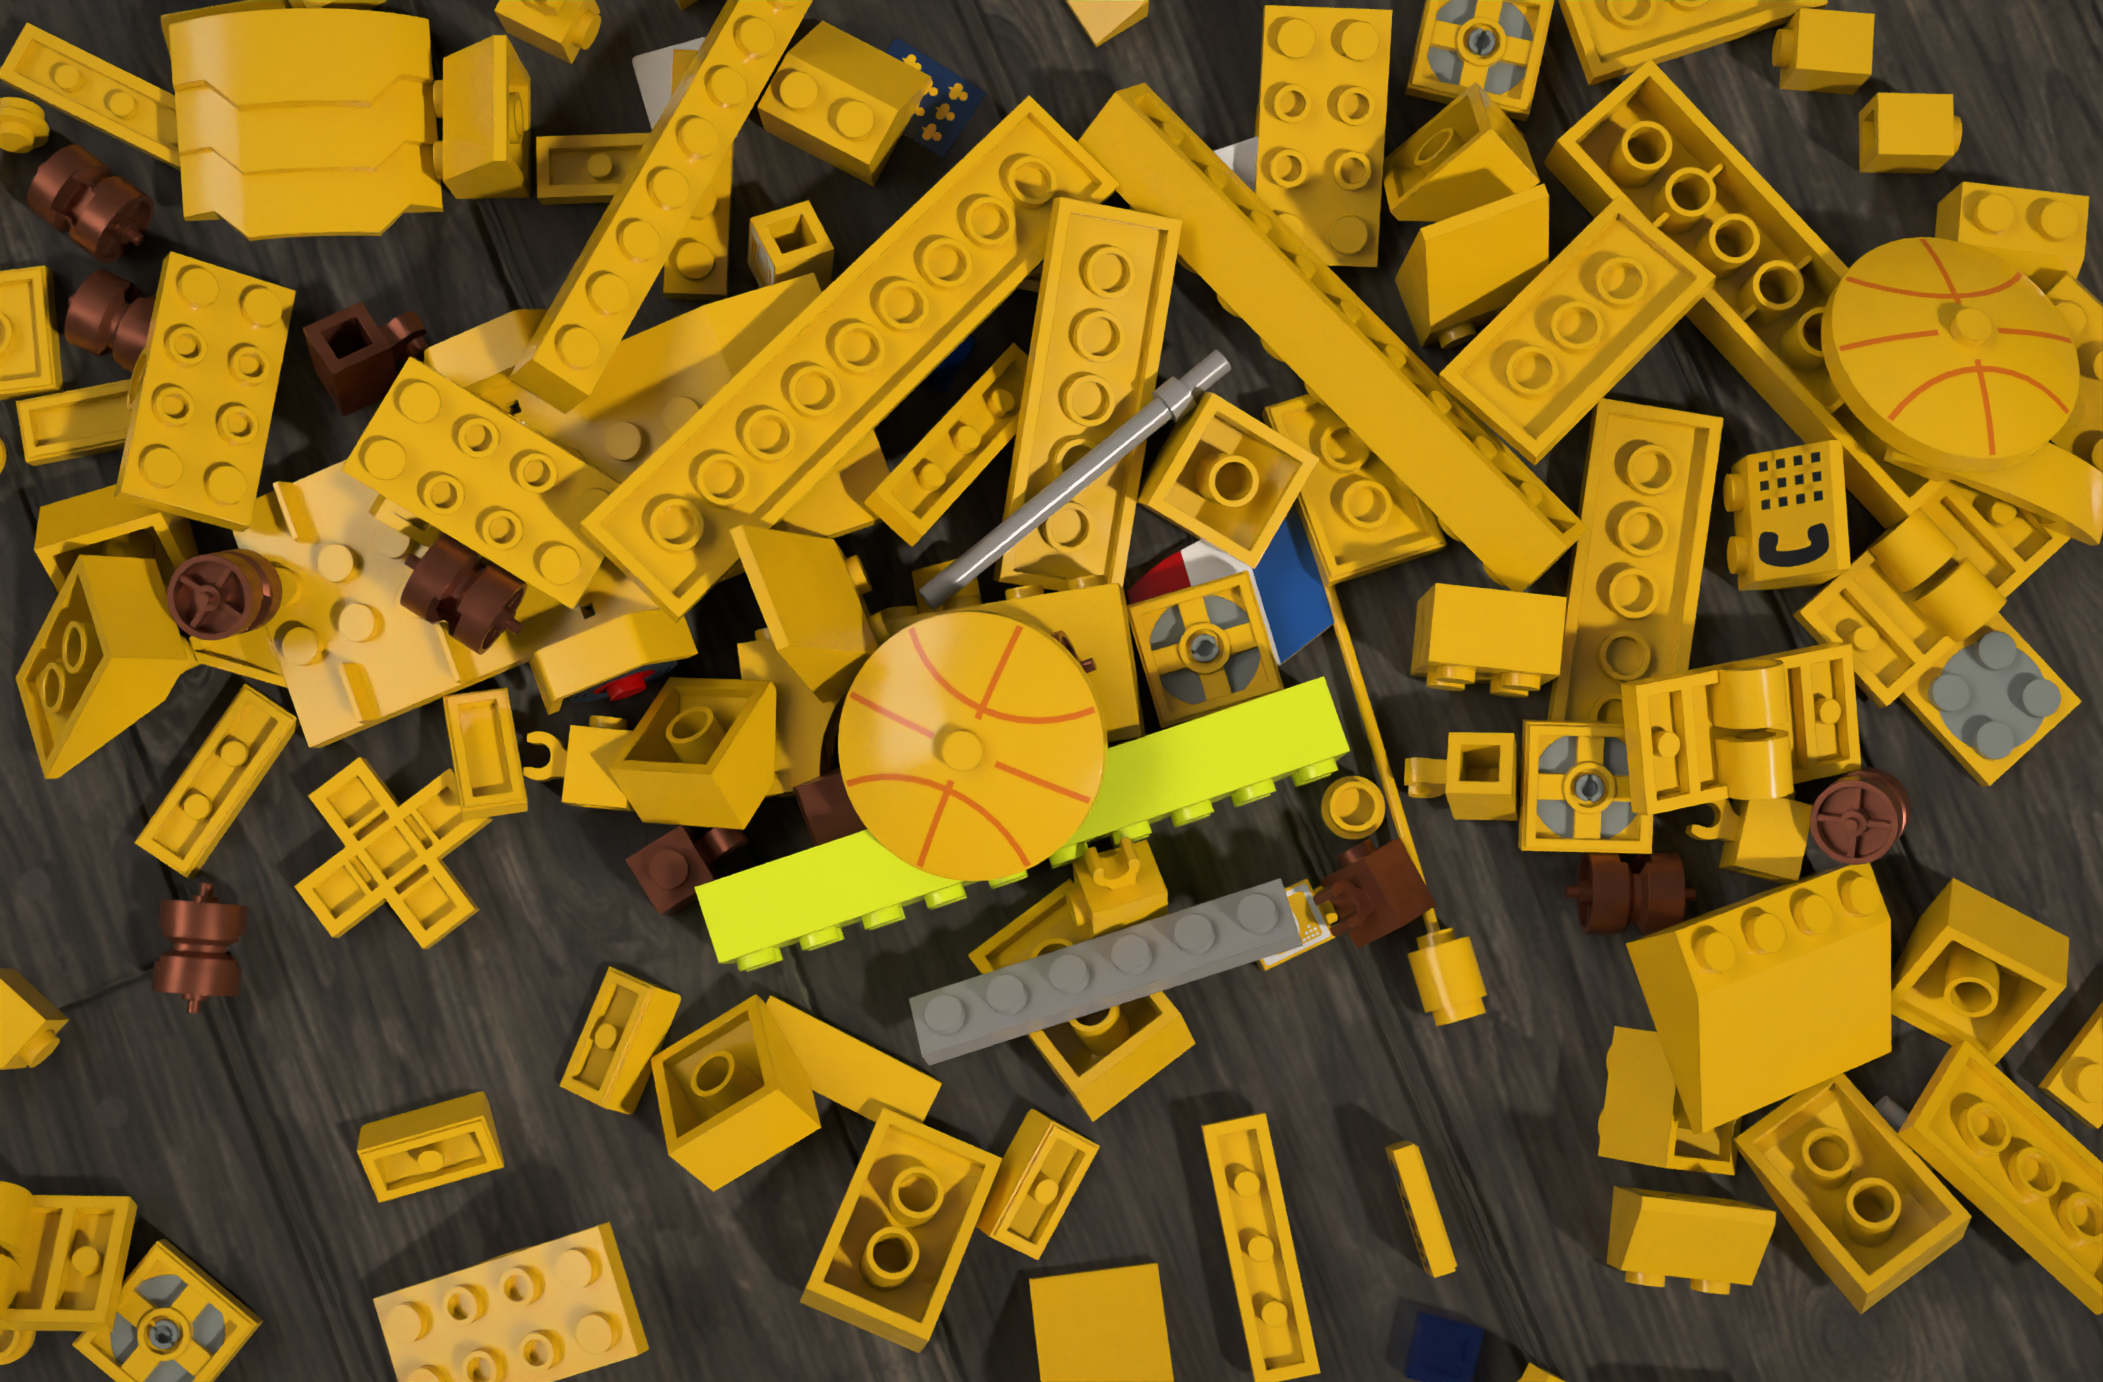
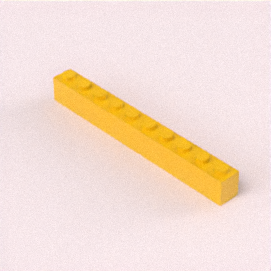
(1333, 341)

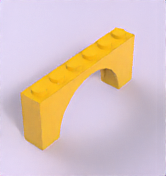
(1088, 613)

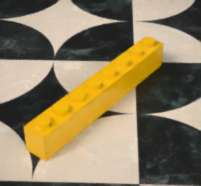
(656, 201)

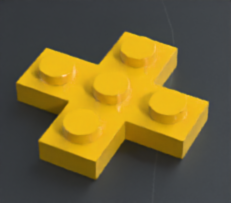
(391, 855)

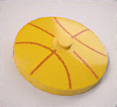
(1950, 354)
(972, 745)

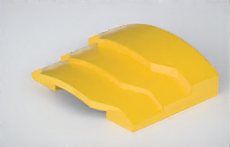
(305, 120)

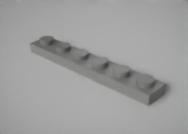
(1104, 972)

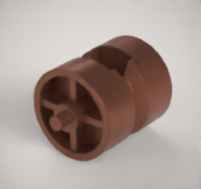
(84, 198)
(109, 317)
(456, 589)
(224, 594)
(1860, 816)
(1620, 893)
(199, 955)

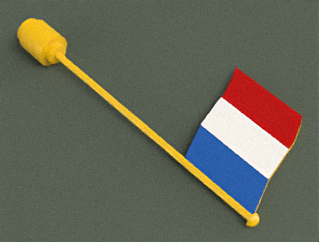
(1294, 613)

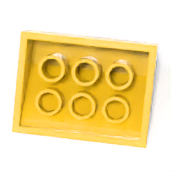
(1771, 992)

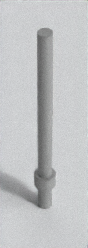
(1170, 402)

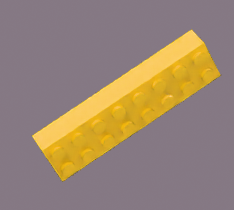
(1766, 261)

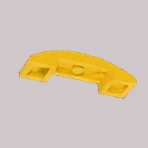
(2048, 484)

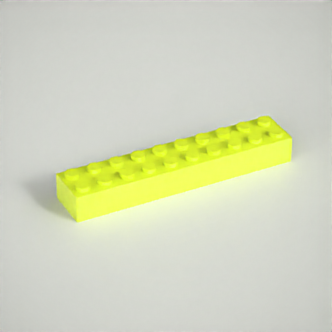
(1144, 781)

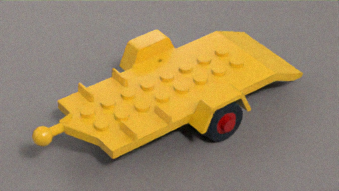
(366, 658)

